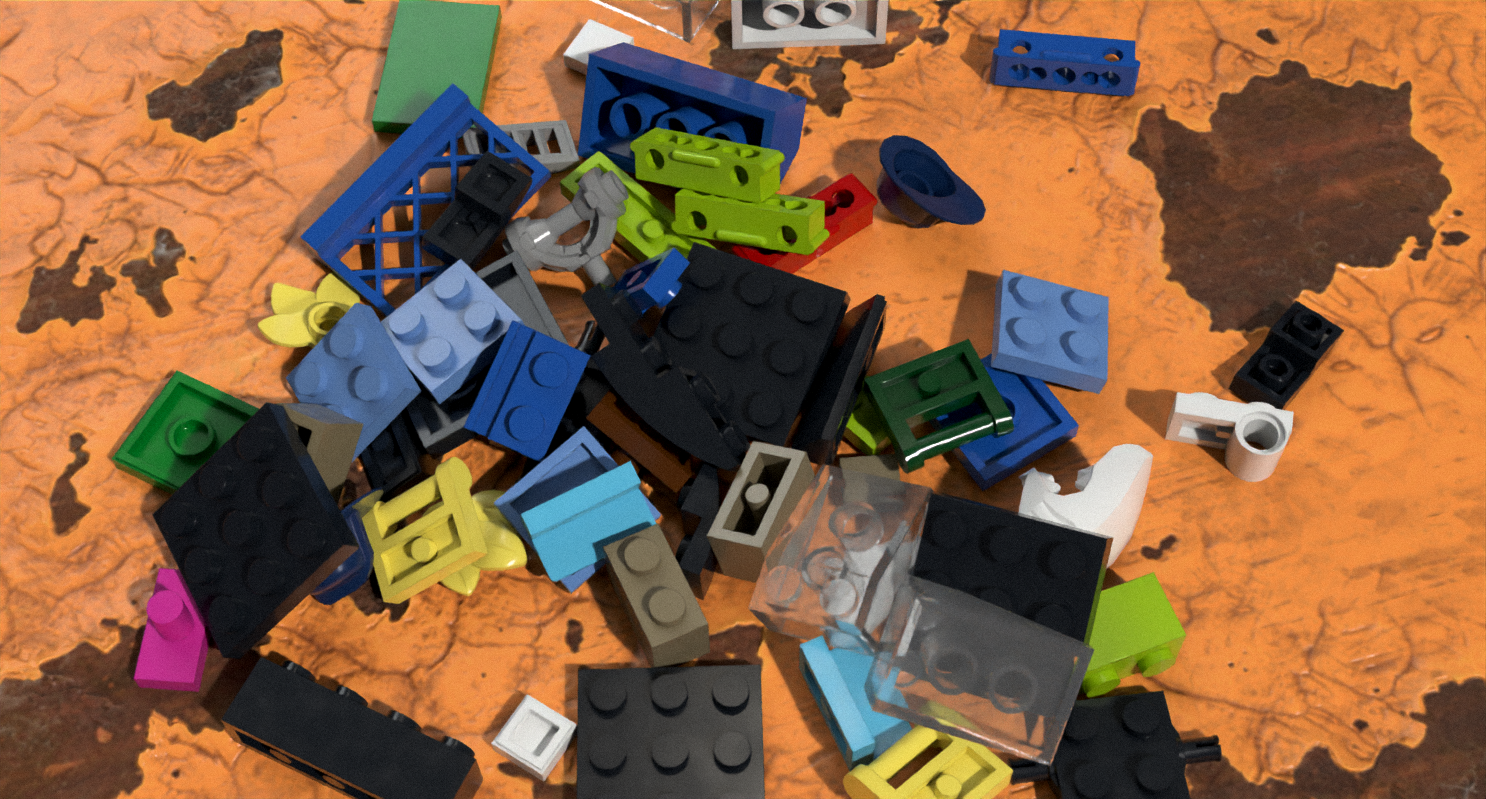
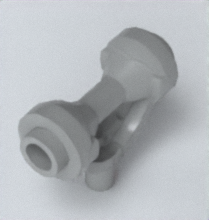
(596, 201)

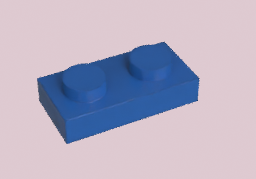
(654, 280)

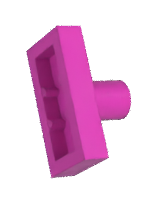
(173, 638)

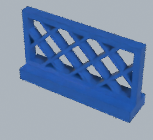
(391, 177)

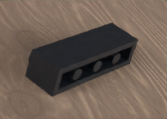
(345, 742)

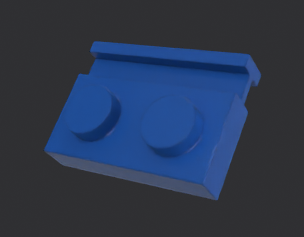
(527, 391)

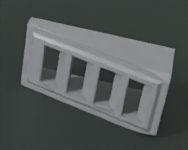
(527, 135)

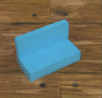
(578, 523)
(837, 686)

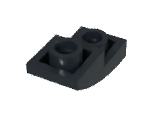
(1286, 357)
(699, 506)

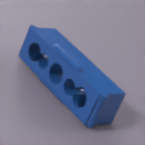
(1065, 63)

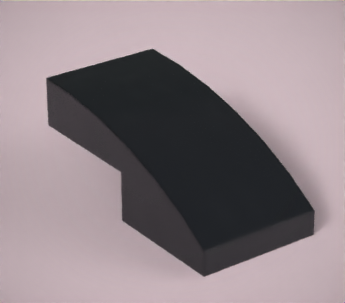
(479, 212)

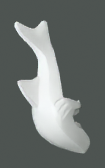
(1107, 502)

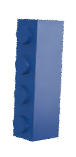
(641, 89)

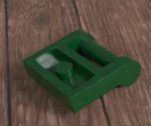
(932, 389)

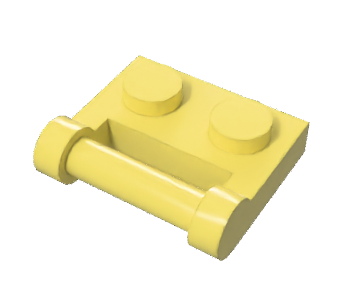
(431, 545)
(957, 772)

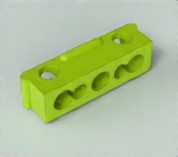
(707, 165)
(752, 223)

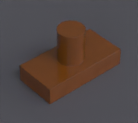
(641, 443)

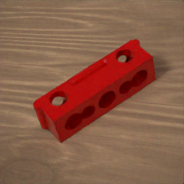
(844, 216)

